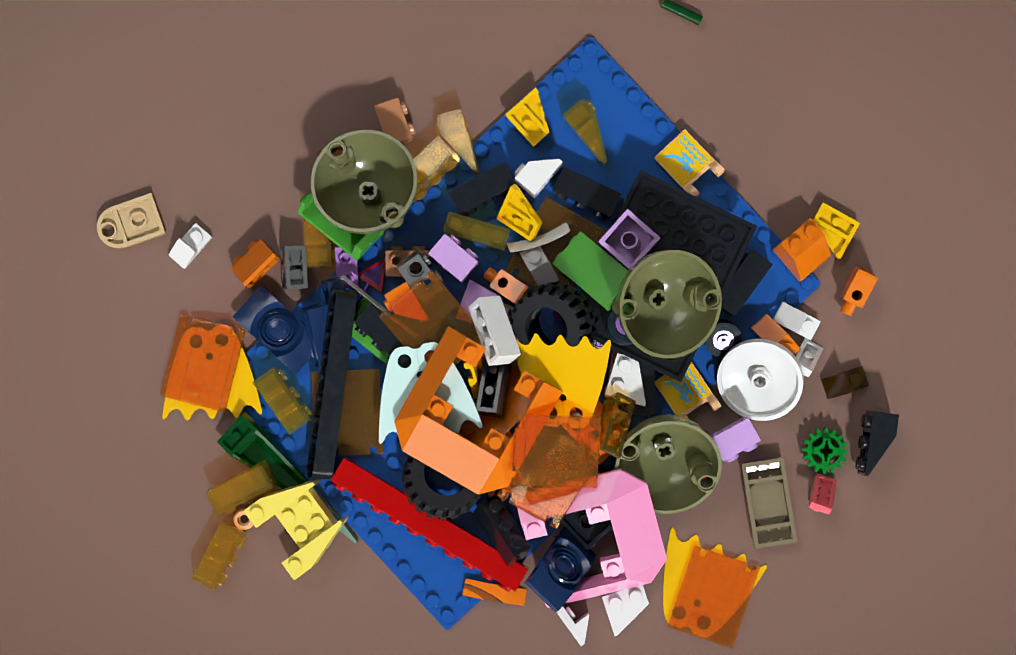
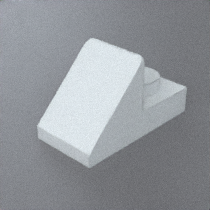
(190, 245)
(539, 266)
(796, 320)
(808, 356)
(577, 628)

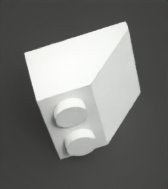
(536, 175)

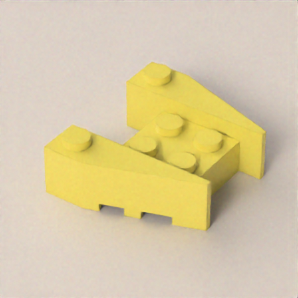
(305, 520)

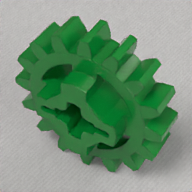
(824, 441)

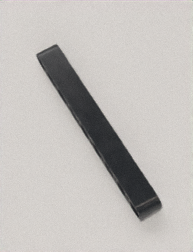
(331, 384)

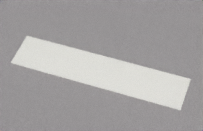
(366, 295)

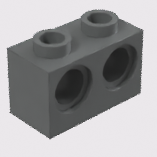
(293, 267)
(413, 277)

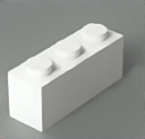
(494, 330)

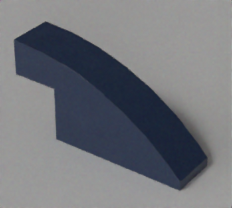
(315, 319)

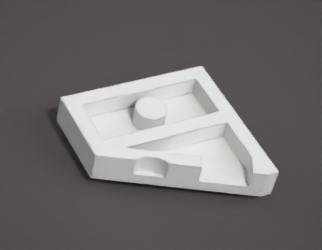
(626, 379)
(624, 606)

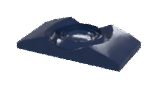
(275, 328)
(560, 570)

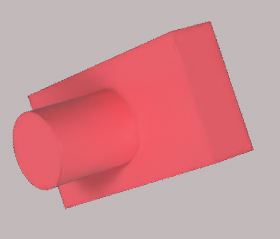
(822, 493)

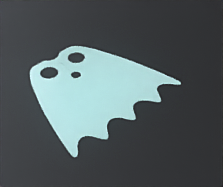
(400, 382)

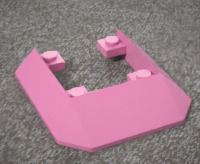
(630, 508)

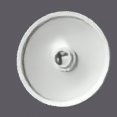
(760, 379)

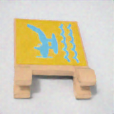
(687, 161)
(686, 395)

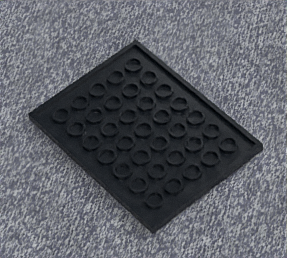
(683, 225)

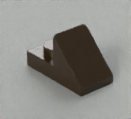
(844, 382)

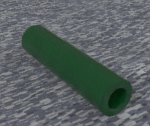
(682, 11)

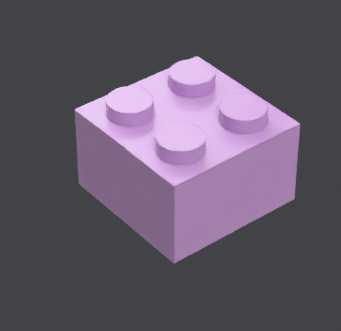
(629, 239)
(453, 258)
(736, 438)

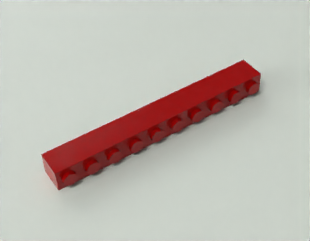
(444, 533)

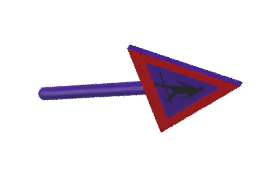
(373, 276)

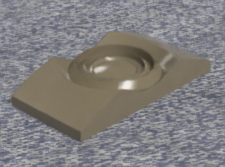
(768, 502)

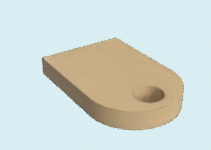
(132, 222)

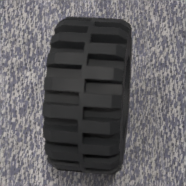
(561, 299)
(430, 501)

